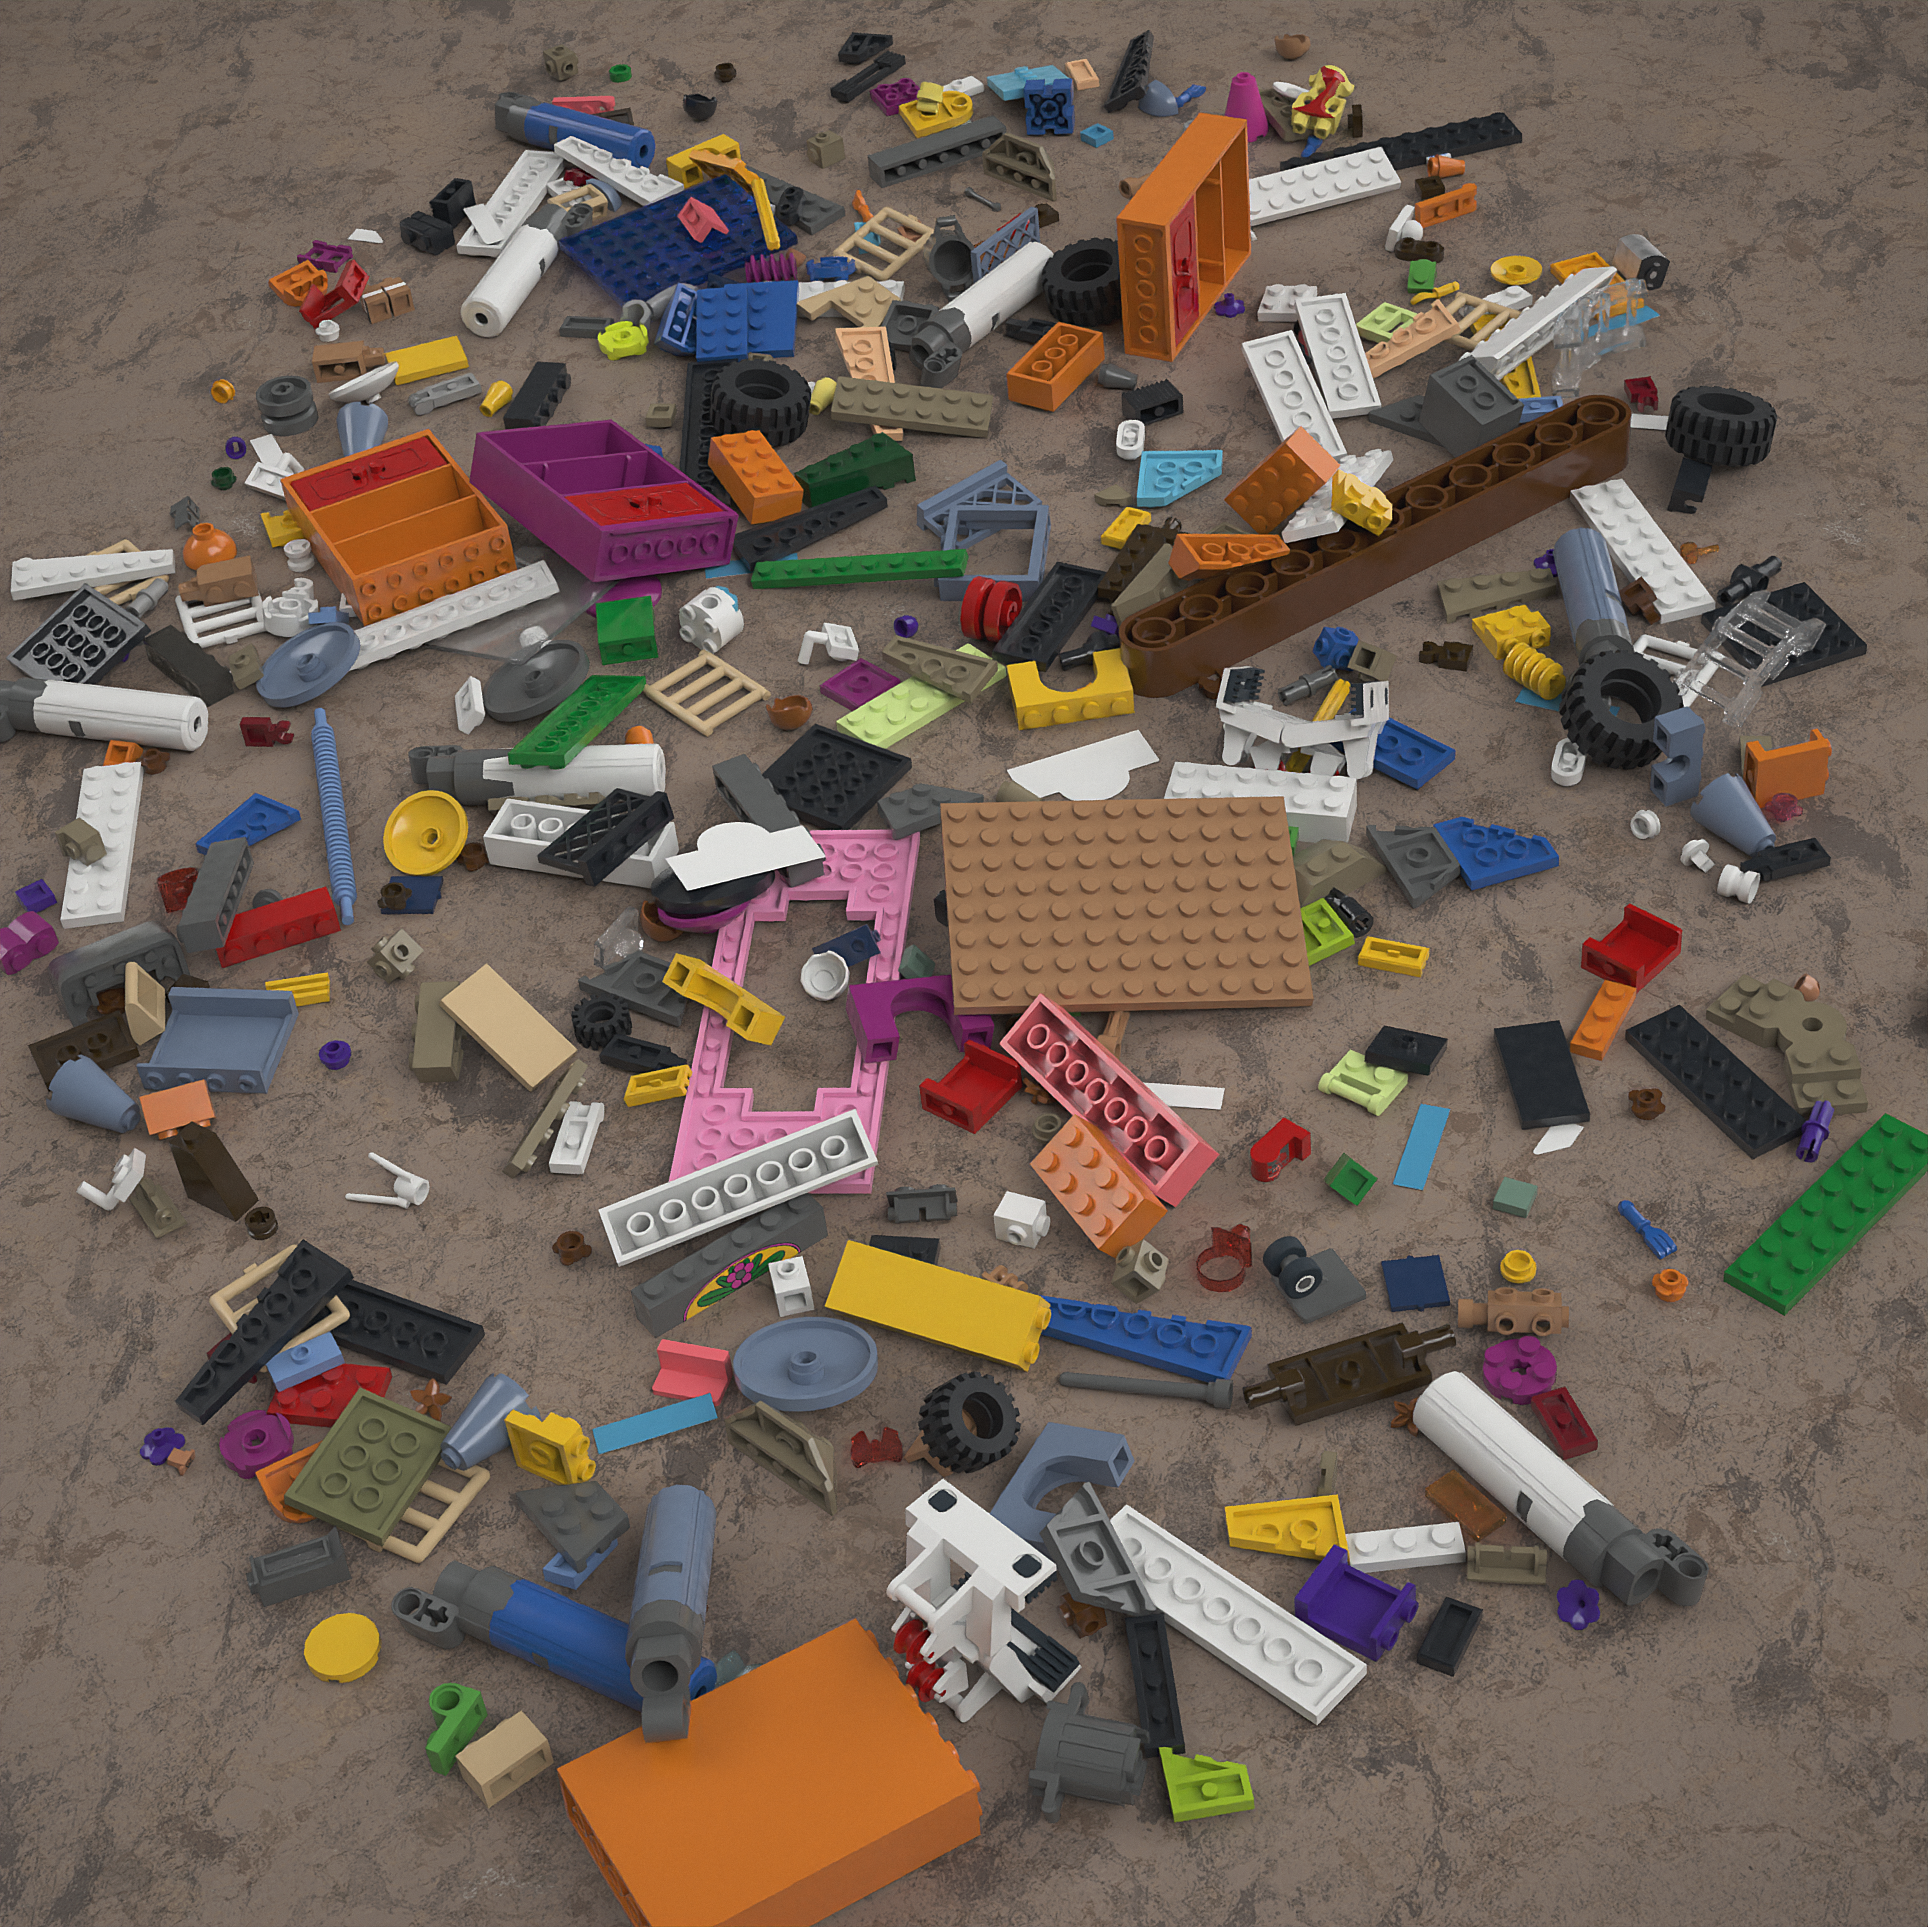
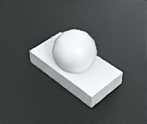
(1403, 227)

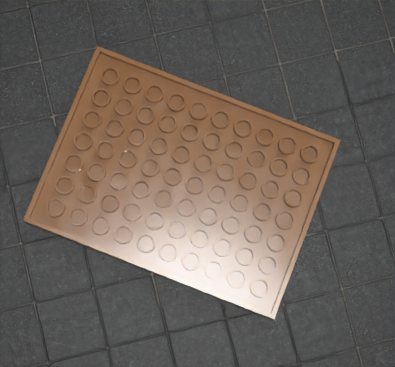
(1123, 905)

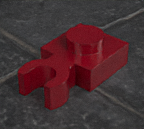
(578, 176)
(1642, 392)
(262, 733)

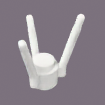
(407, 1186)

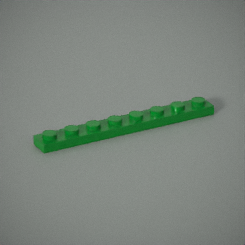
(860, 569)

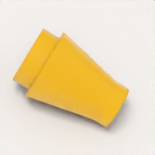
(498, 396)

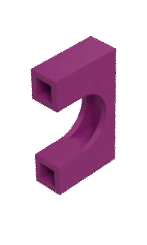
(877, 1003)

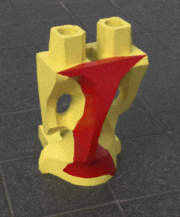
(1327, 91)

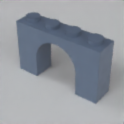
(1057, 1458)

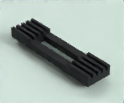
(886, 63)

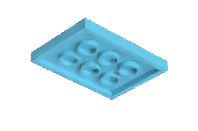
(1011, 85)

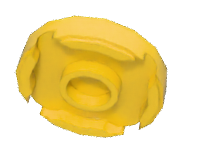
(342, 1647)

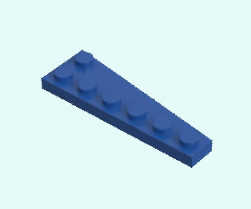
(1168, 1344)

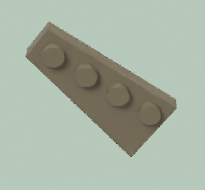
(1279, 115)
(555, 1108)

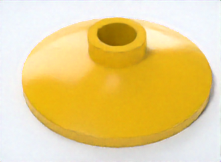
(1516, 270)

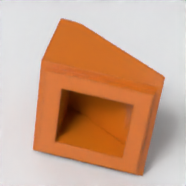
(121, 752)

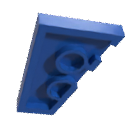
(253, 819)

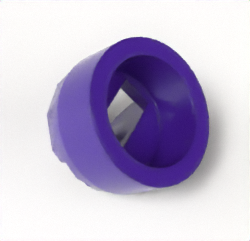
(229, 447)
(906, 626)

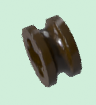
(262, 1231)

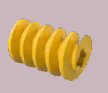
(1535, 671)

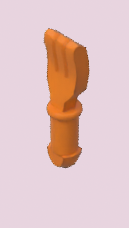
(859, 204)

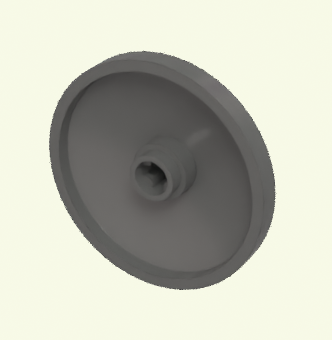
(539, 684)

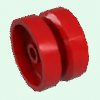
(989, 608)

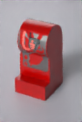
(1279, 1148)

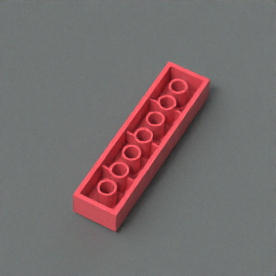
(1108, 1095)

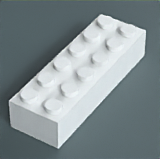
(1313, 802)
(528, 827)

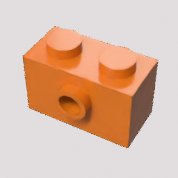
(176, 1108)

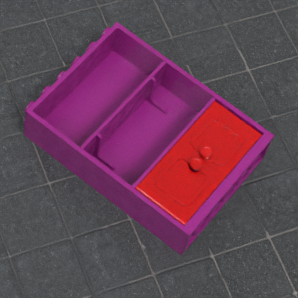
(603, 499)

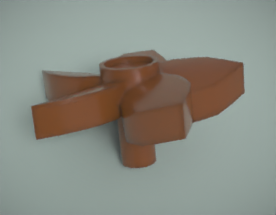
(1039, 1092)
(430, 1399)
(1405, 1416)

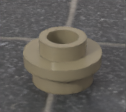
(1046, 1127)

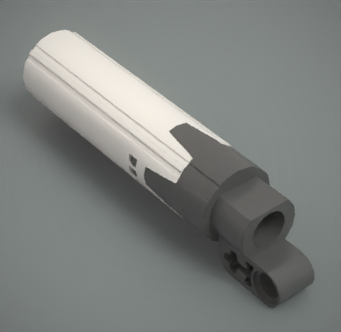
(485, 774)

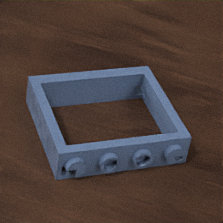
(997, 517)

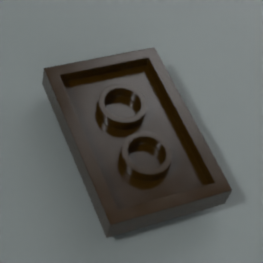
(102, 1040)

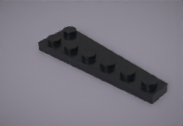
(1132, 74)
(805, 527)
(300, 1292)

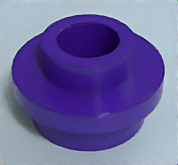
(335, 1054)

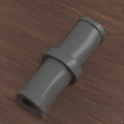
(1307, 685)

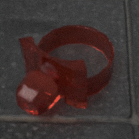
(176, 887)
(1229, 1243)

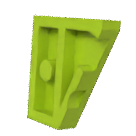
(1323, 931)
(1204, 1786)

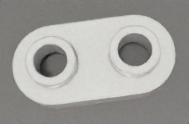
(1130, 439)
(1567, 763)

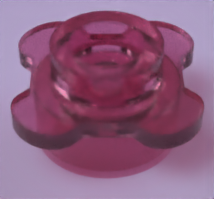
(1784, 807)

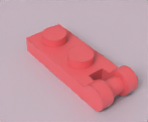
(587, 104)

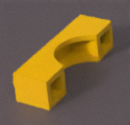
(744, 1011)

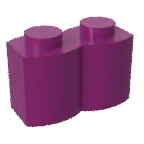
(25, 940)

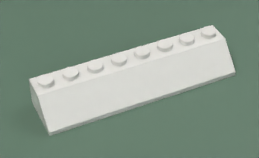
(1536, 325)
(737, 1187)

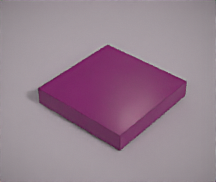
(858, 684)

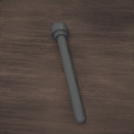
(1217, 1393)

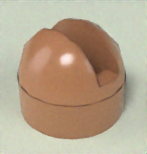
(799, 257)
(1808, 986)

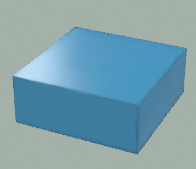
(1096, 135)

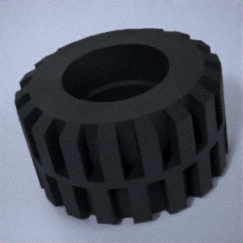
(947, 1432)

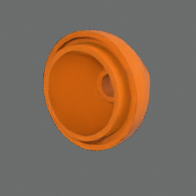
(208, 546)

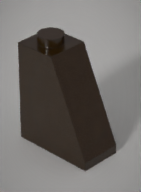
(211, 1173)

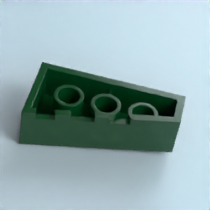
(861, 466)

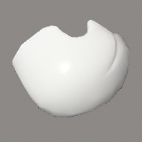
(825, 976)

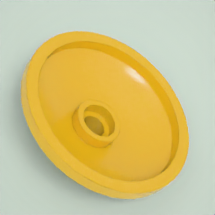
(415, 826)

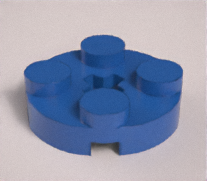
(830, 267)

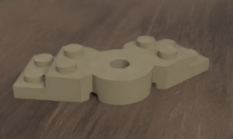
(1811, 1035)

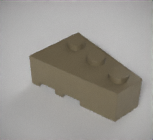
(436, 1036)

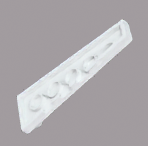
(619, 173)
(65, 574)

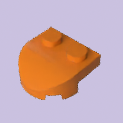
(295, 283)
(279, 1477)

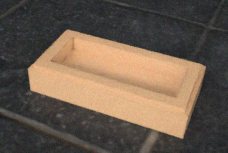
(1082, 74)

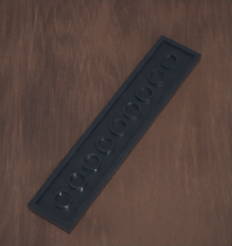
(1413, 148)
(699, 429)

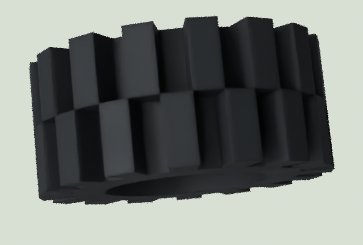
(597, 1009)

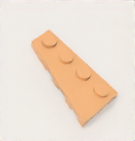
(1417, 338)

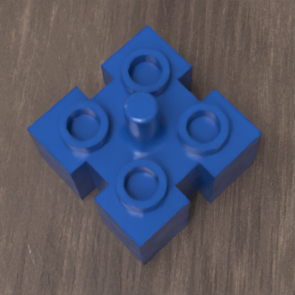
(1049, 106)

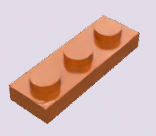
(1603, 1020)

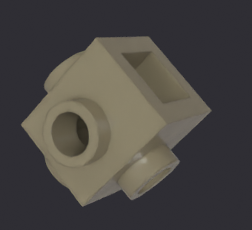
(561, 62)
(394, 956)
(1139, 1271)

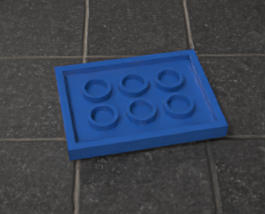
(772, 317)

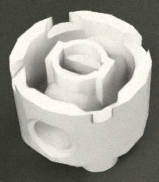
(710, 620)

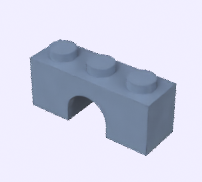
(1681, 740)

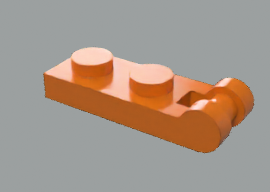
(1446, 206)

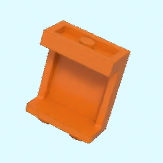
(1790, 769)

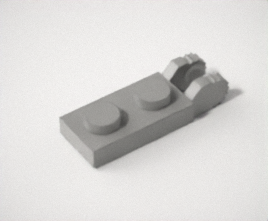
(444, 393)

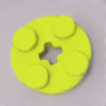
(623, 340)

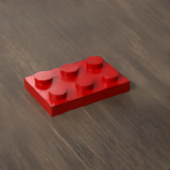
(325, 1396)

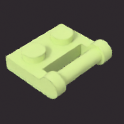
(1383, 319)
(1364, 1082)

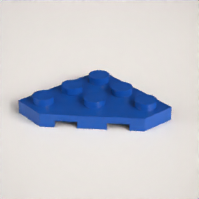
(1494, 852)

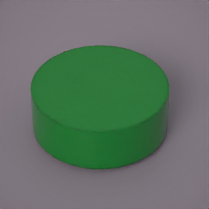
(620, 73)

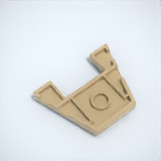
(860, 301)

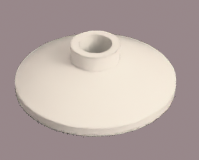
(1289, 91)

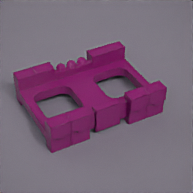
(328, 252)

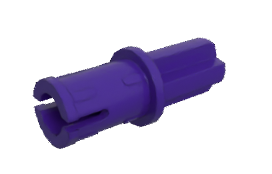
(1815, 1131)

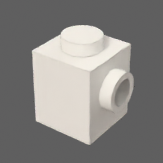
(1021, 1220)
(791, 1286)

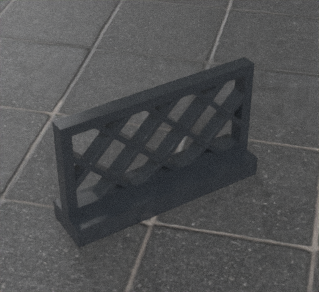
(611, 845)

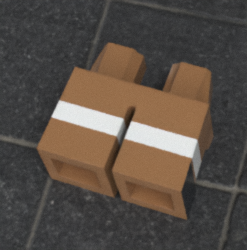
(387, 295)

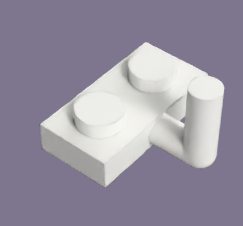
(267, 478)
(837, 639)
(128, 1174)

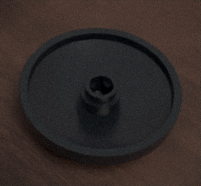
(673, 897)

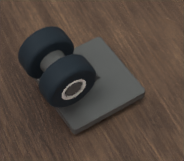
(1313, 1283)

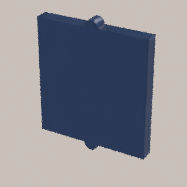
(424, 894)
(1415, 1283)

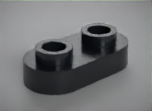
(791, 205)

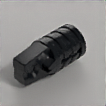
(1350, 912)

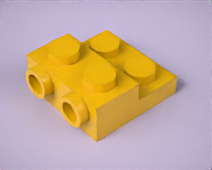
(1360, 502)
(1511, 626)
(550, 1447)

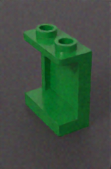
(626, 630)

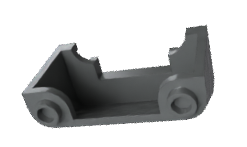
(102, 965)

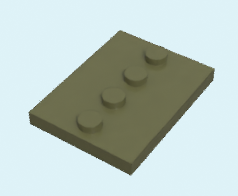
(369, 1467)

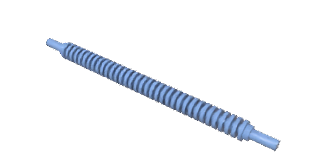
(333, 816)

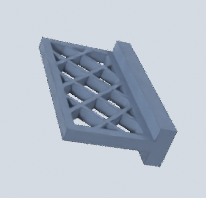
(1032, 234)
(968, 492)

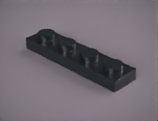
(1154, 1683)

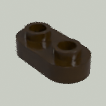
(1414, 250)

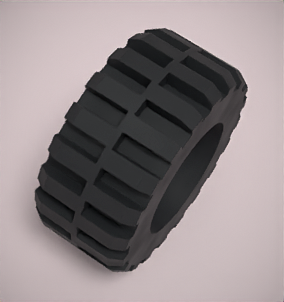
(1084, 283)
(760, 398)
(1721, 426)
(1601, 732)

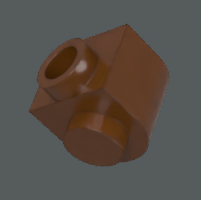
(1083, 1617)

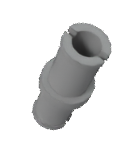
(148, 598)

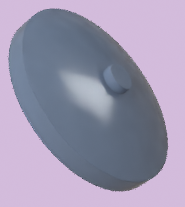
(308, 664)
(806, 1363)

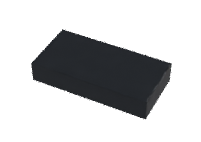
(1449, 1636)

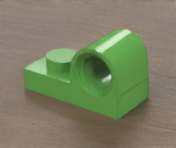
(457, 1715)

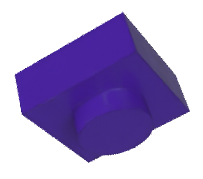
(1107, 625)
(36, 896)

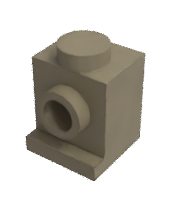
(81, 842)

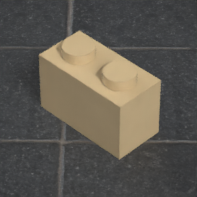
(504, 1758)

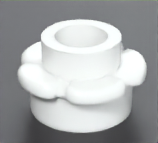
(328, 330)
(1645, 824)

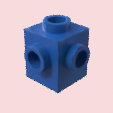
(1335, 647)

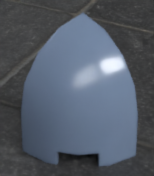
(1158, 100)
(610, 193)

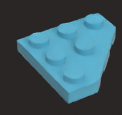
(1172, 474)

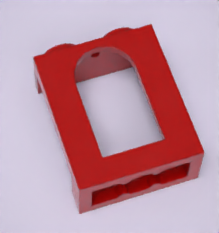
(349, 287)

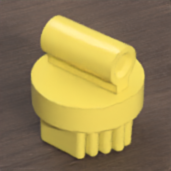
(929, 97)

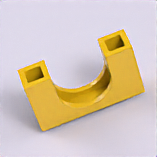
(1040, 707)

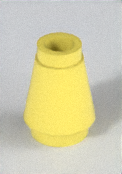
(822, 395)

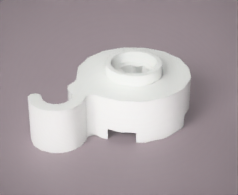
(289, 613)

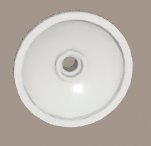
(367, 385)

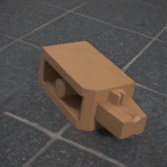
(344, 360)
(222, 582)

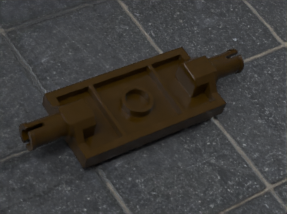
(1135, 555)
(1350, 1372)

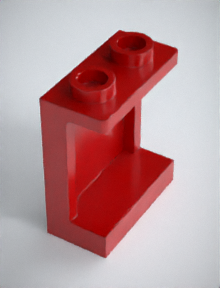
(1633, 949)
(973, 1088)

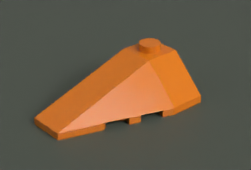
(1214, 554)

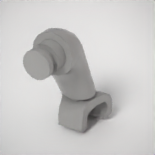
(643, 312)

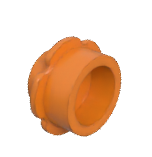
(1670, 1285)

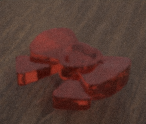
(876, 1451)

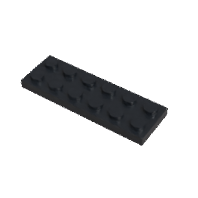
(1050, 616)
(1716, 1081)
(403, 1332)

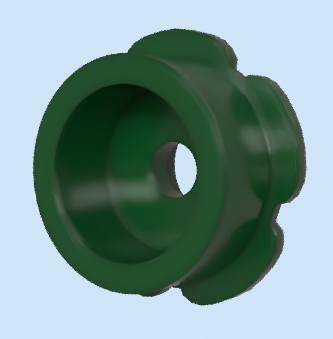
(223, 478)

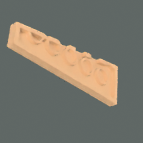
(868, 358)

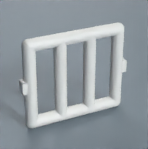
(230, 636)
(1679, 649)

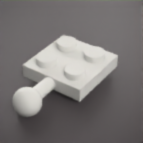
(1279, 301)

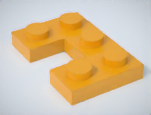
(719, 165)

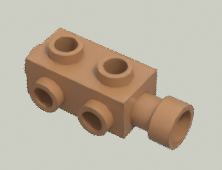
(1519, 1307)

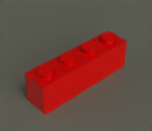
(279, 926)

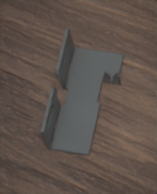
(181, 512)

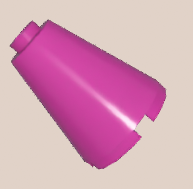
(1246, 103)

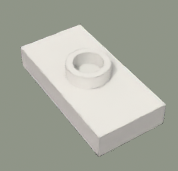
(968, 85)

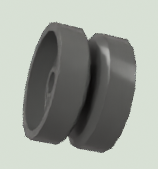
(287, 405)

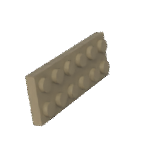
(912, 407)

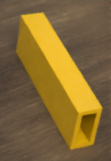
(939, 1305)

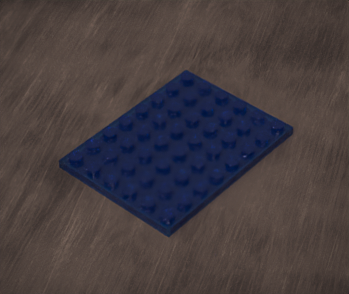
(653, 249)

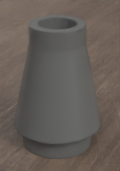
(1116, 377)

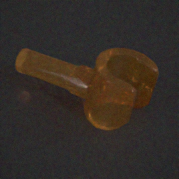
(1692, 553)

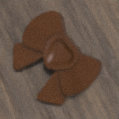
(1211, 687)

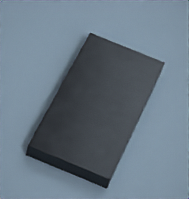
(1541, 1075)

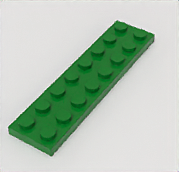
(576, 721)
(1831, 1215)

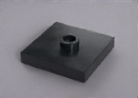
(1406, 1050)

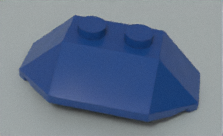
(679, 323)

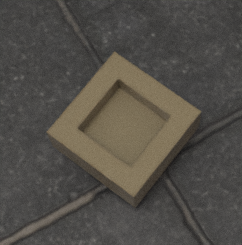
(661, 415)

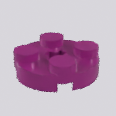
(1519, 1353)
(238, 1447)

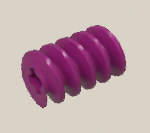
(771, 269)

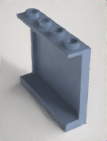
(222, 1037)

